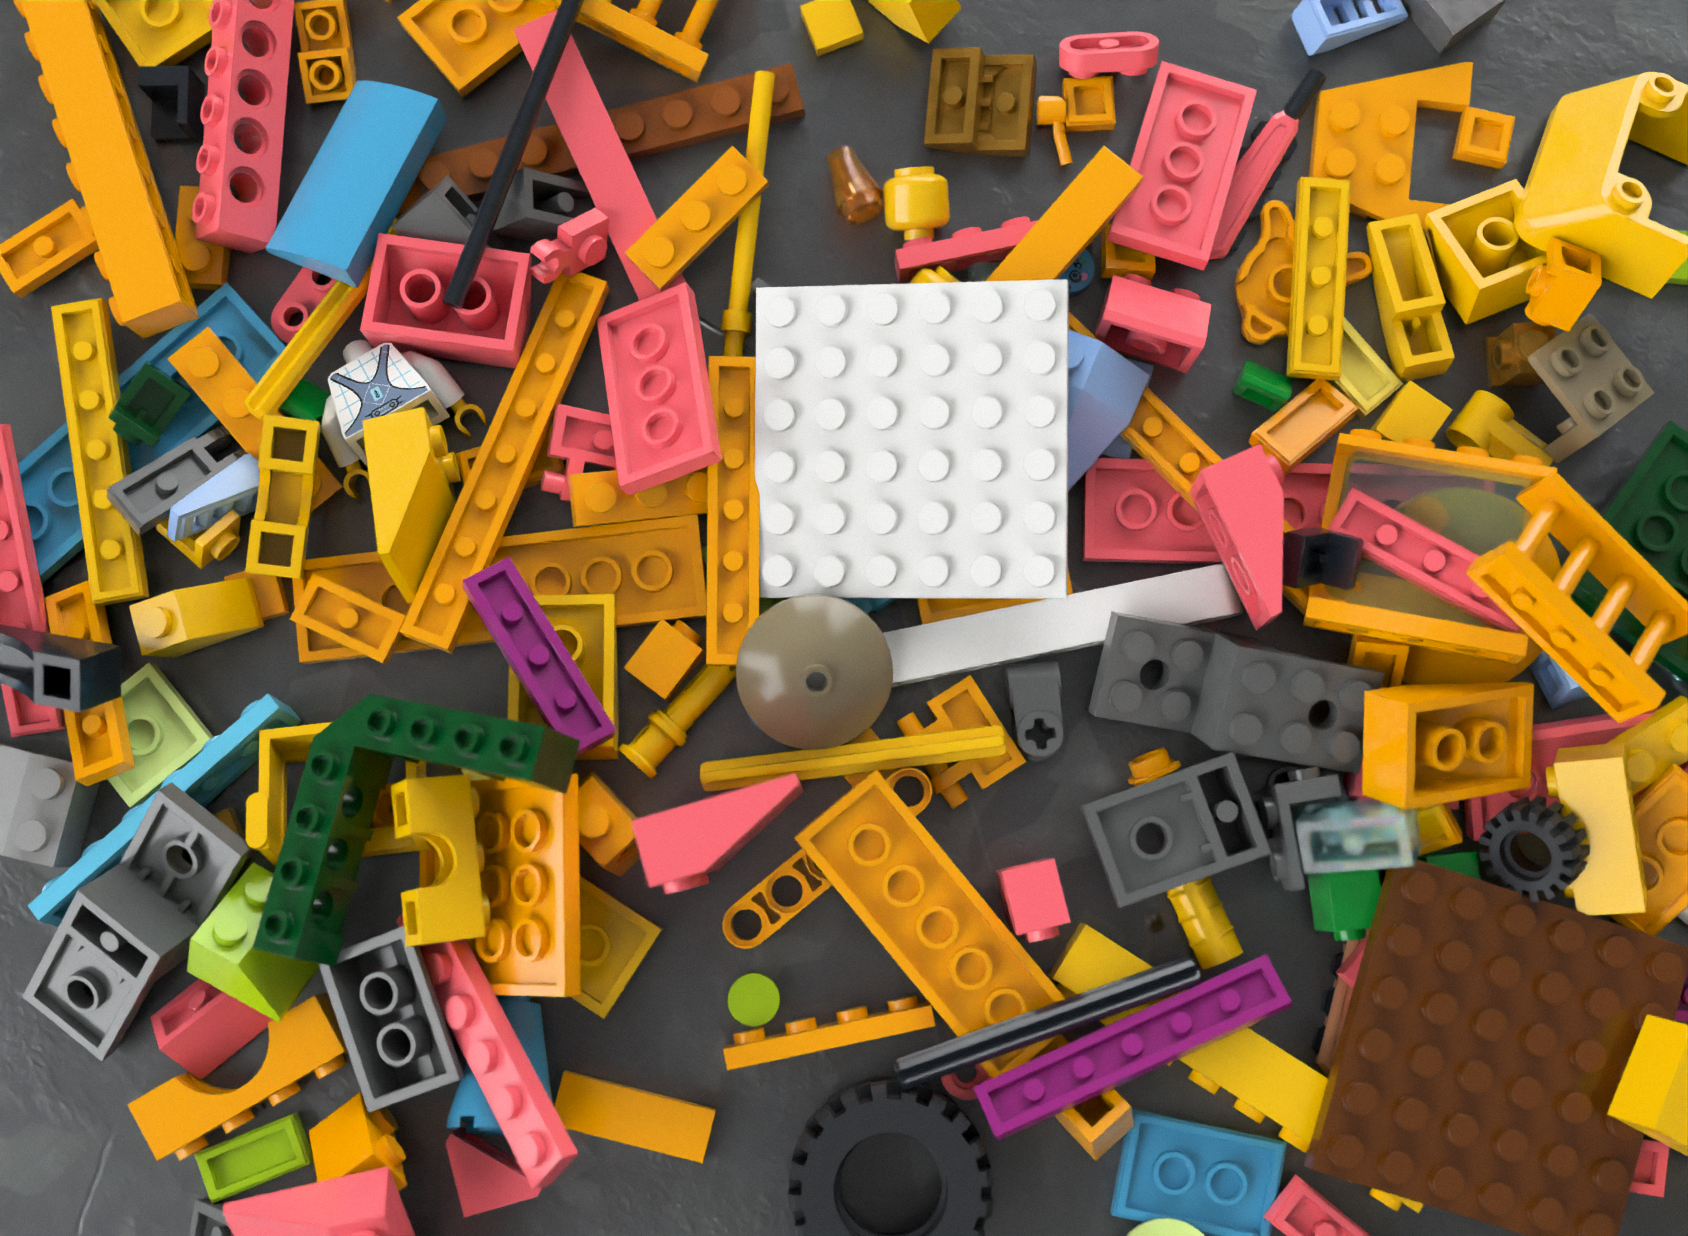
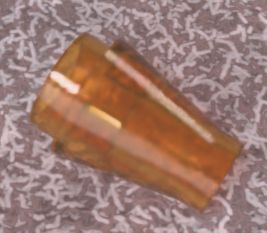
(855, 190)

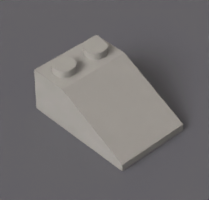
(42, 807)

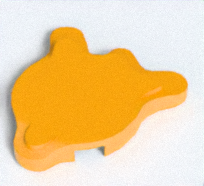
(1266, 276)

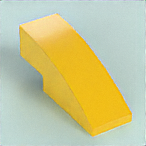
(1408, 298)

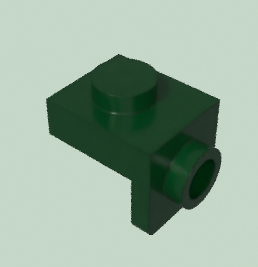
(148, 405)

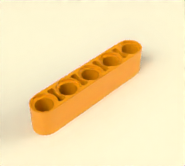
(813, 881)

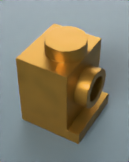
(1509, 354)

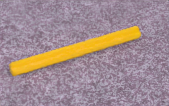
(855, 758)

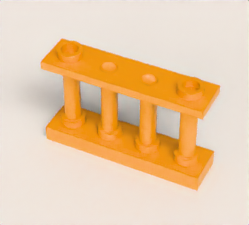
(639, 32)
(1558, 624)

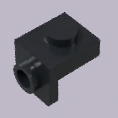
(1319, 557)

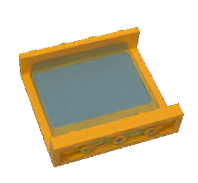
(1448, 491)

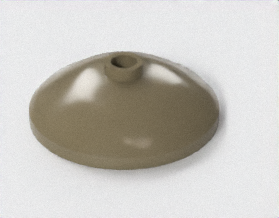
(808, 637)

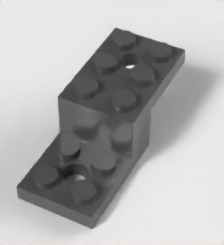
(1233, 692)
(1206, 819)
(136, 921)

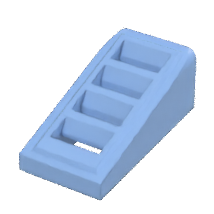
(1323, 32)
(229, 490)

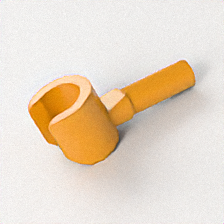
(1052, 111)

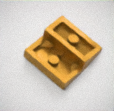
(980, 102)

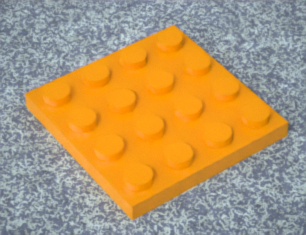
(530, 887)

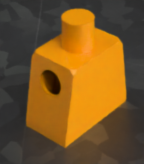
(606, 826)

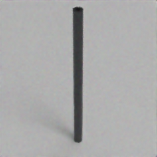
(512, 153)

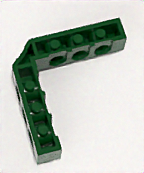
(340, 794)

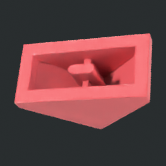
(485, 1174)

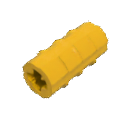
(1205, 922)

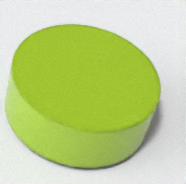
(754, 999)

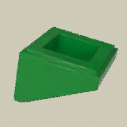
(1263, 386)
(306, 402)

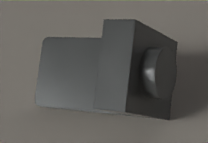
(1276, 815)

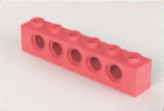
(257, 124)

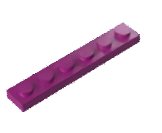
(1132, 1047)

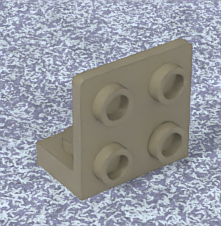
(1590, 382)

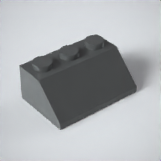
(390, 1020)

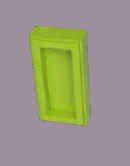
(254, 1157)

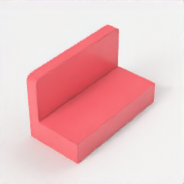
(205, 1027)

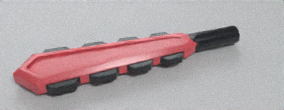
(1259, 165)

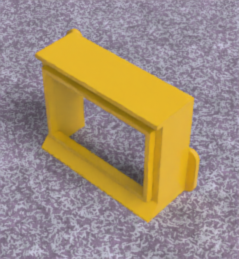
(268, 808)

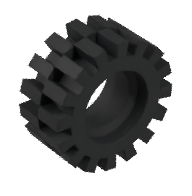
(1553, 829)

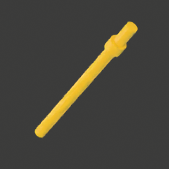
(736, 319)

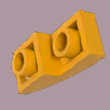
(326, 50)

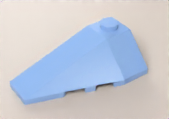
(1101, 400)

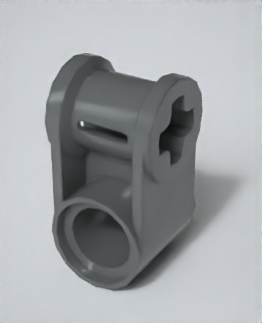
(1032, 699)

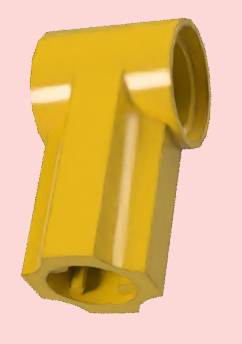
(1490, 425)

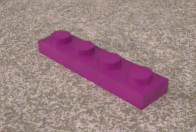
(537, 655)

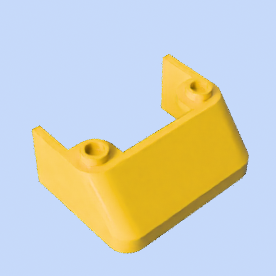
(1577, 183)

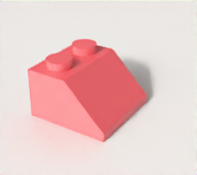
(1153, 322)

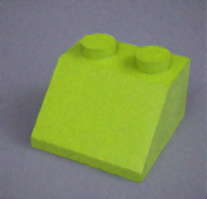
(225, 956)

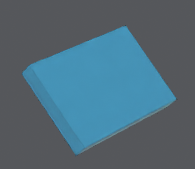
(1198, 1174)

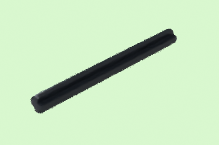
(1047, 1022)

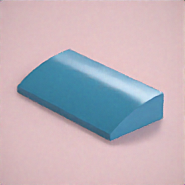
(358, 180)

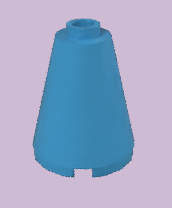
(469, 1101)

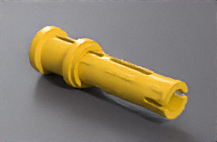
(668, 727)

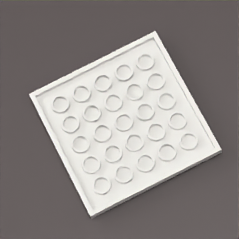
(913, 440)

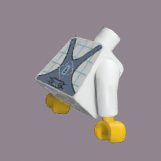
(383, 384)

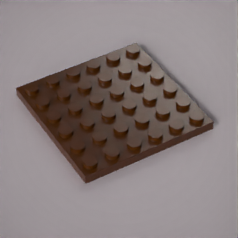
(1492, 1055)

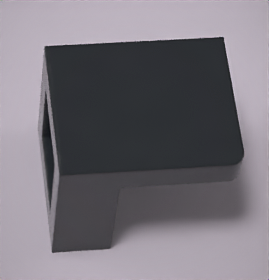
(175, 102)

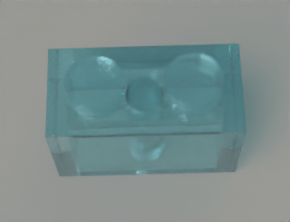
(1357, 836)

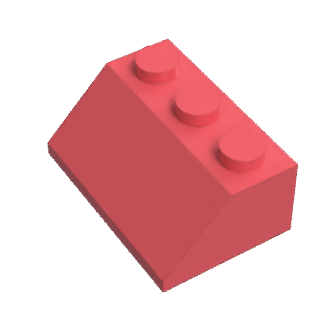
(409, 311)

